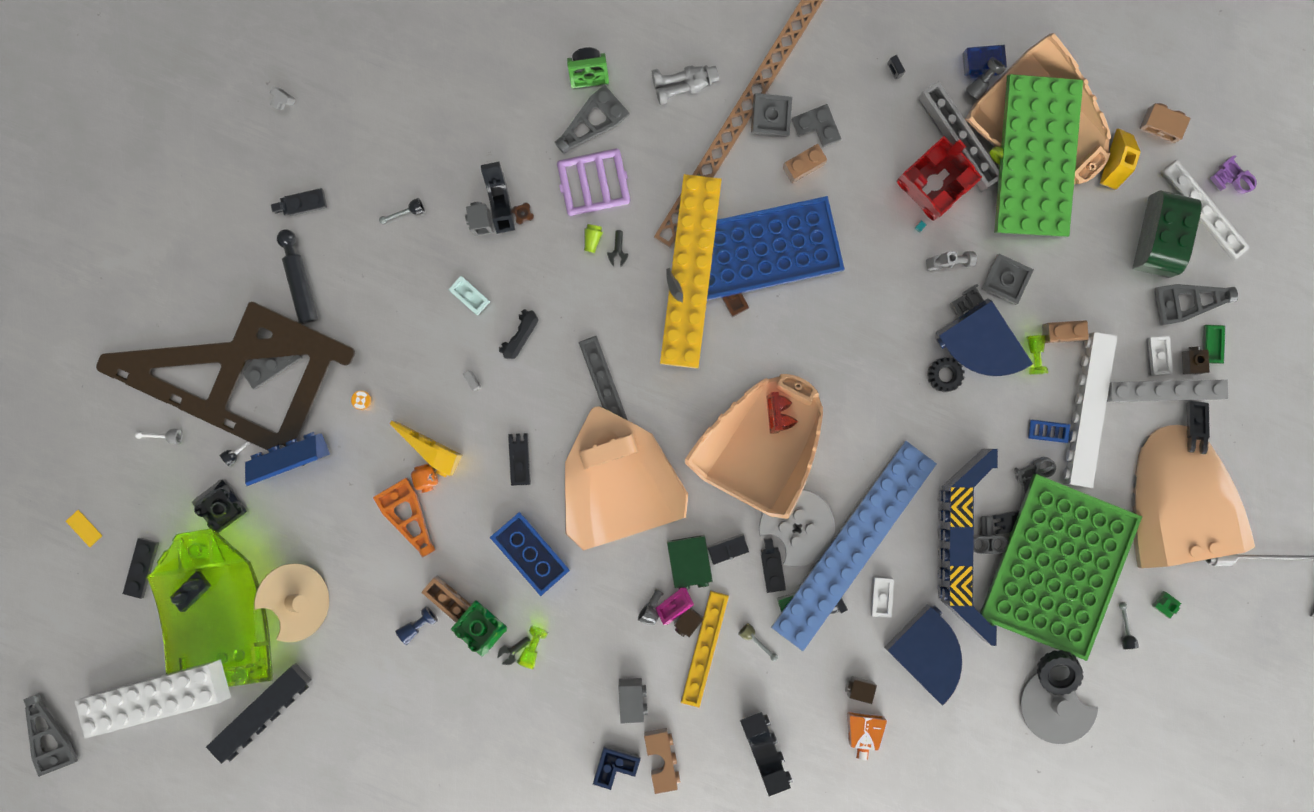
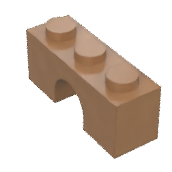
(658, 743)

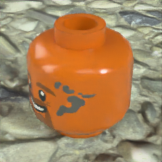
(424, 478)

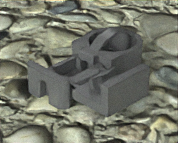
(968, 302)
(1025, 475)

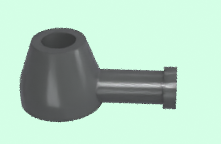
(648, 614)

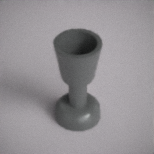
(981, 84)

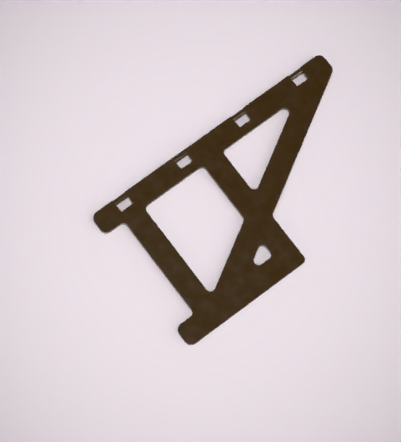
(288, 339)

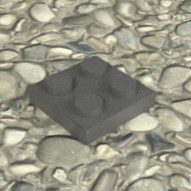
(771, 114)
(1007, 279)

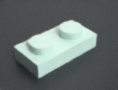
(469, 295)

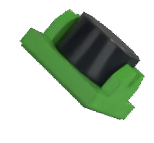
(587, 68)

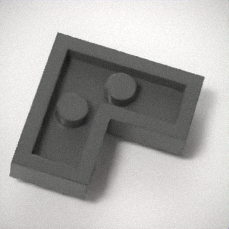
(819, 120)

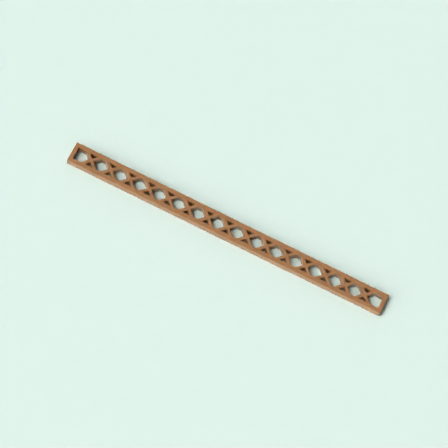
(743, 98)

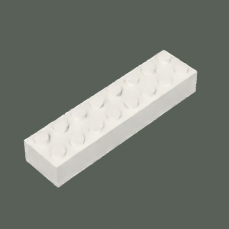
(153, 699)

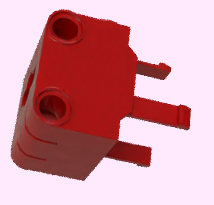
(960, 179)

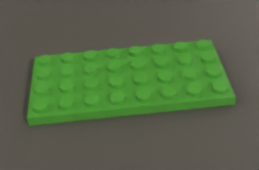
(1038, 155)

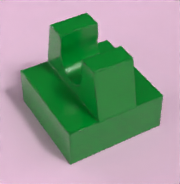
(1167, 605)

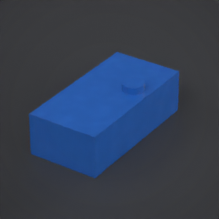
(529, 554)

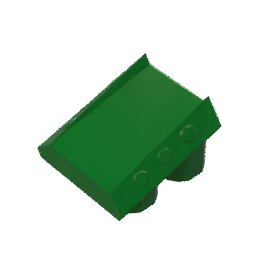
(479, 628)

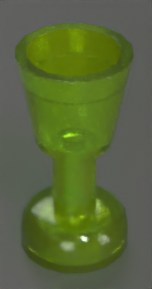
(1036, 346)
(529, 655)

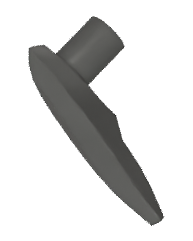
(674, 286)

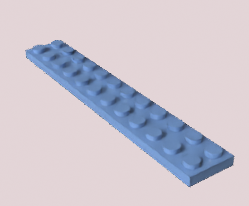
(853, 546)

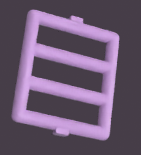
(607, 202)

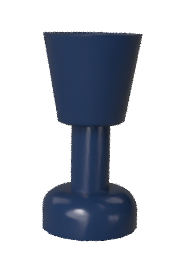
(410, 630)

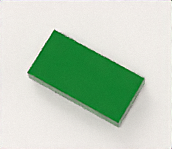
(1214, 342)

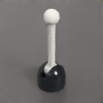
(229, 456)

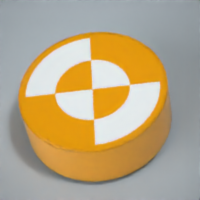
(361, 400)

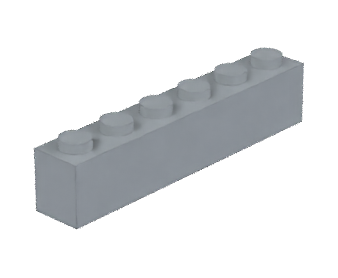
(954, 128)
(1168, 390)

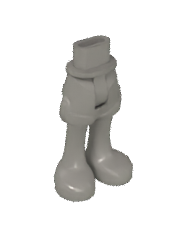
(694, 78)

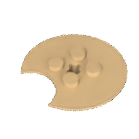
(297, 598)

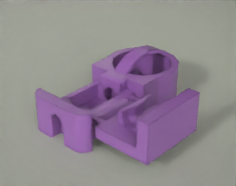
(1230, 172)

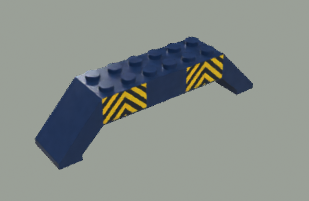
(958, 543)

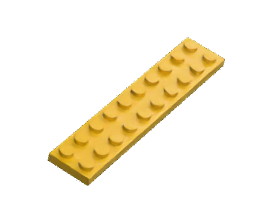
(692, 270)

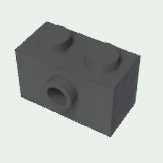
(479, 218)
(631, 700)

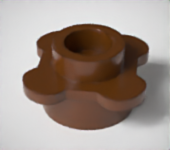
(517, 210)

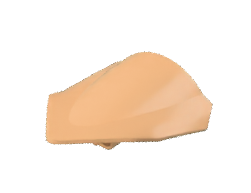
(618, 482)

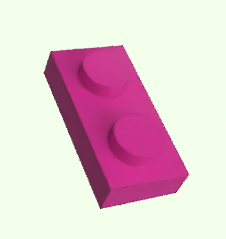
(674, 606)

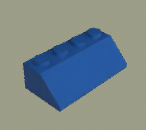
(285, 458)

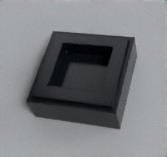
(896, 67)

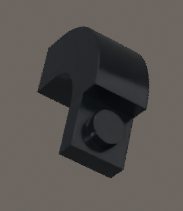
(498, 197)

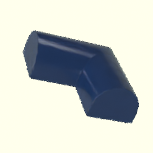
(612, 762)

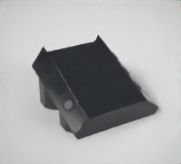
(218, 506)

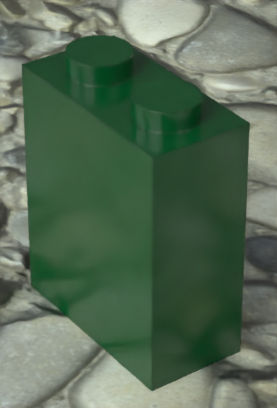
(689, 562)

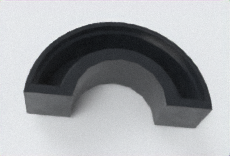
(765, 753)

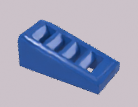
(1065, 436)

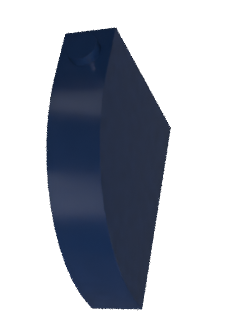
(984, 342)
(929, 653)

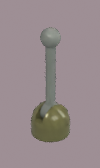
(748, 633)

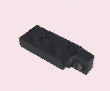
(300, 203)
(772, 567)

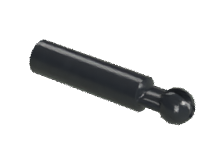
(297, 278)

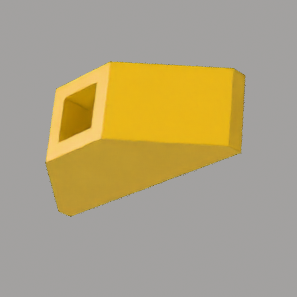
(1122, 159)

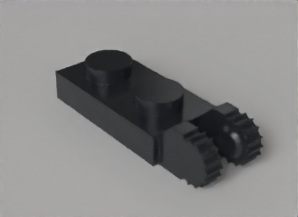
(1198, 425)

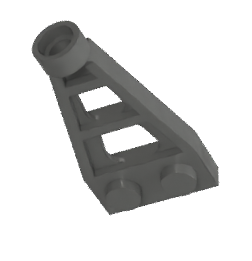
(610, 107)
(1169, 304)
(55, 759)

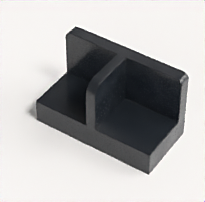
(728, 549)

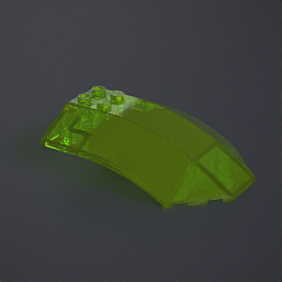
(222, 619)

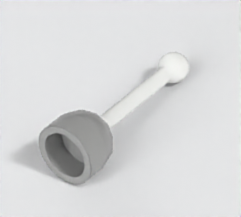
(173, 436)

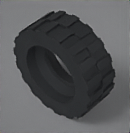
(1064, 686)

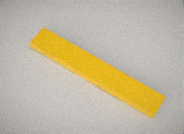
(704, 649)

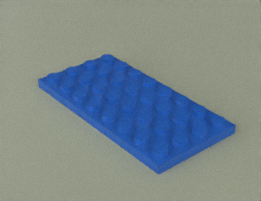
(774, 248)

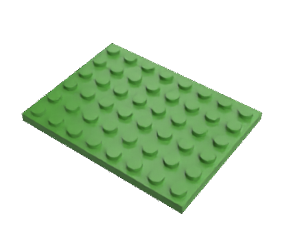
(1060, 567)

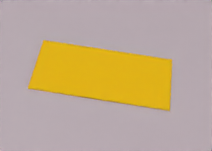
(83, 528)

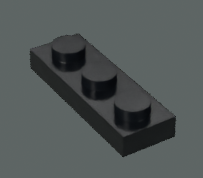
(140, 567)

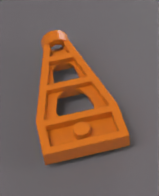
(393, 497)

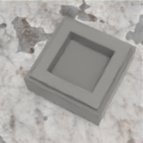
(472, 381)

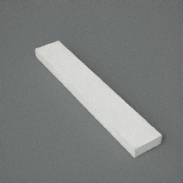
(1210, 215)

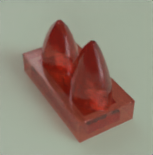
(778, 421)

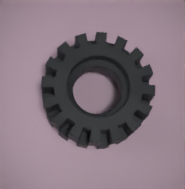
(955, 368)

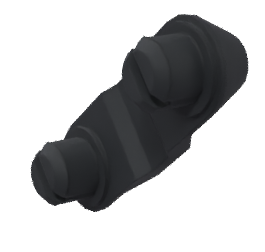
(528, 323)

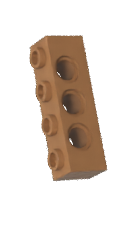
(446, 598)

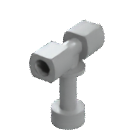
(950, 258)

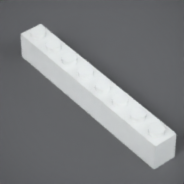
(1090, 409)

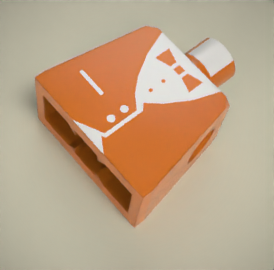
(865, 732)

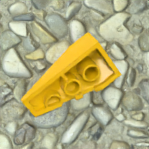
(436, 454)

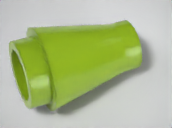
(592, 236)

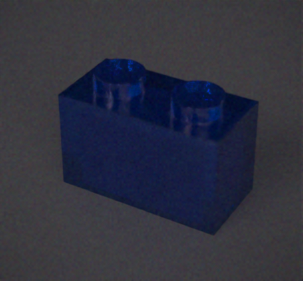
(976, 59)

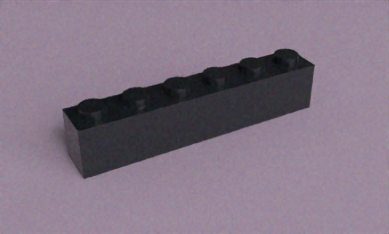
(258, 713)

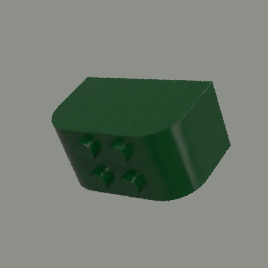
(1167, 234)

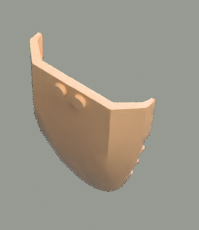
(1051, 60)
(752, 463)
(1185, 504)

